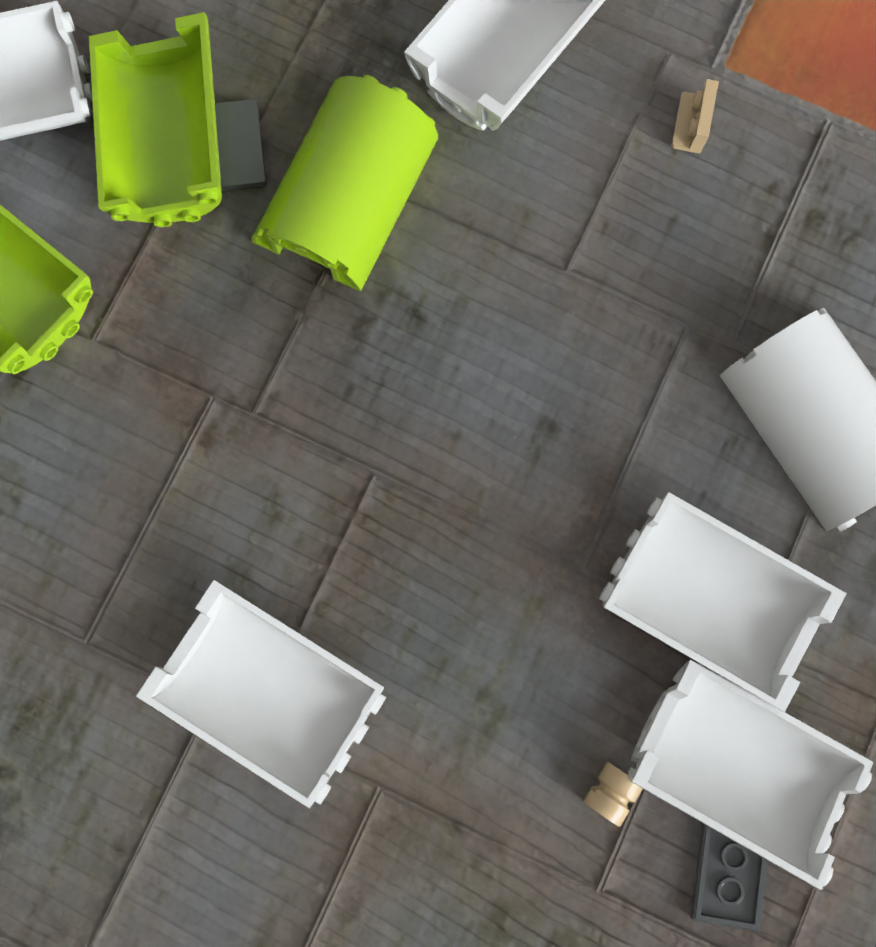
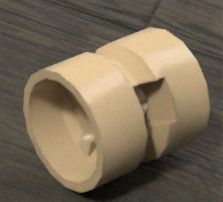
(612, 794)

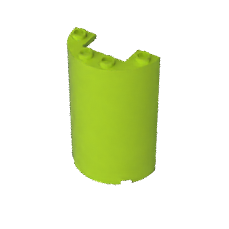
(156, 125)
(349, 178)
(39, 296)

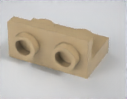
(694, 118)

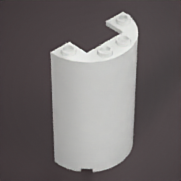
(492, 52)
(41, 72)
(815, 414)
(720, 598)
(264, 695)
(748, 771)

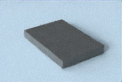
(240, 145)
(728, 883)

